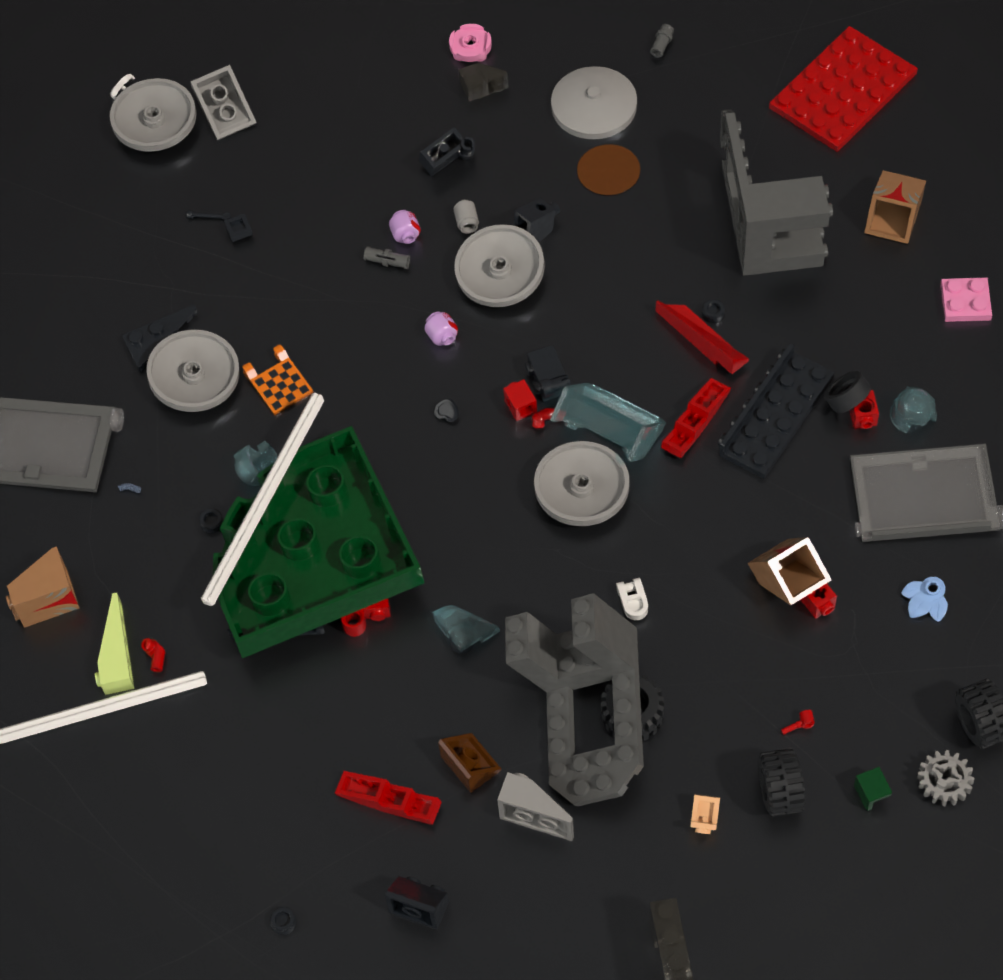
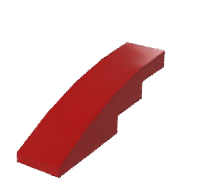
(695, 418)
(388, 798)

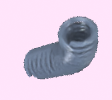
(123, 486)

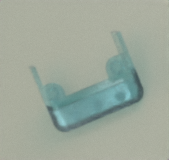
(609, 416)

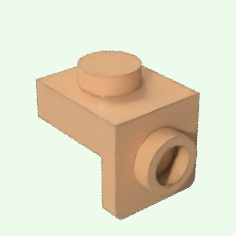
(705, 813)

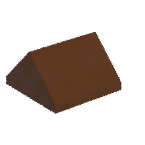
(468, 760)

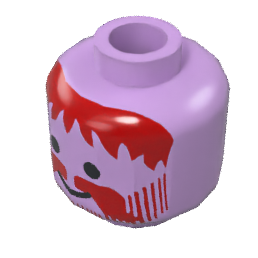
(404, 226)
(440, 328)

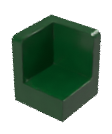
(872, 787)

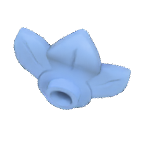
(924, 601)

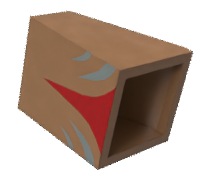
(895, 206)
(790, 570)
(42, 590)

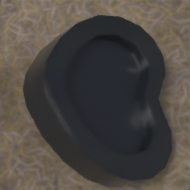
(447, 409)

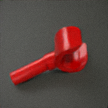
(806, 721)

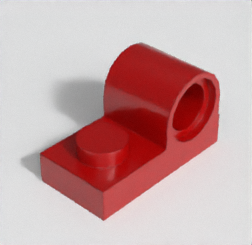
(374, 612)

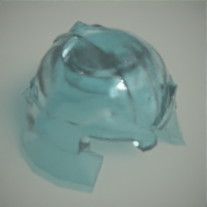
(912, 406)
(250, 463)

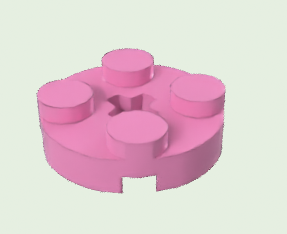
(469, 53)

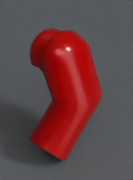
(540, 417)

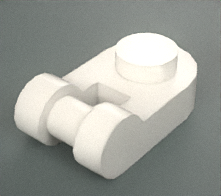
(634, 605)

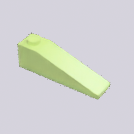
(114, 657)

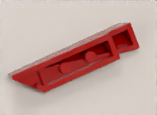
(702, 336)

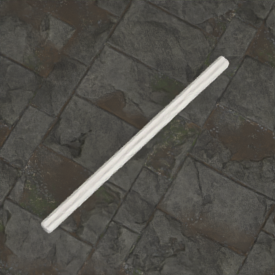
(262, 500)
(102, 706)

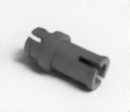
(663, 37)

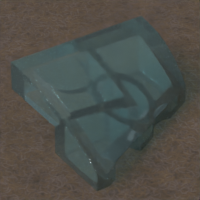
(463, 626)

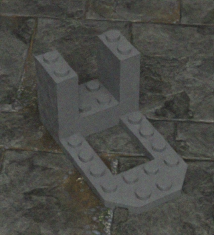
(775, 221)
(593, 652)

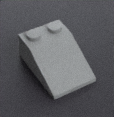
(223, 102)
(528, 805)

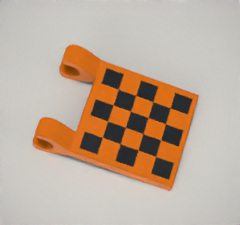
(280, 384)

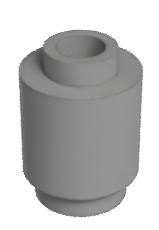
(466, 216)

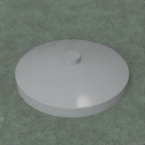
(594, 102)
(153, 114)
(499, 265)
(193, 370)
(581, 483)

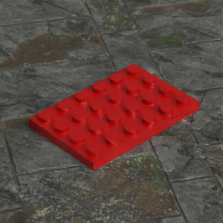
(843, 88)

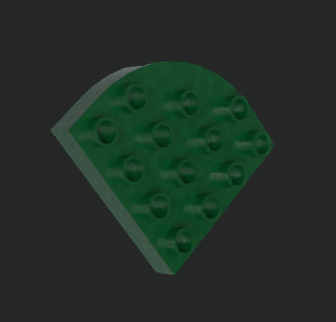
(318, 548)

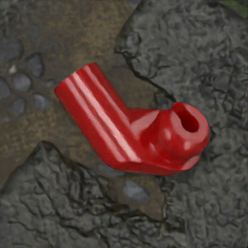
(156, 652)

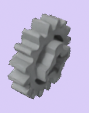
(956, 783)

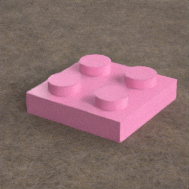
(966, 299)

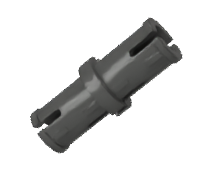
(400, 260)

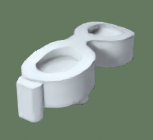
(120, 85)

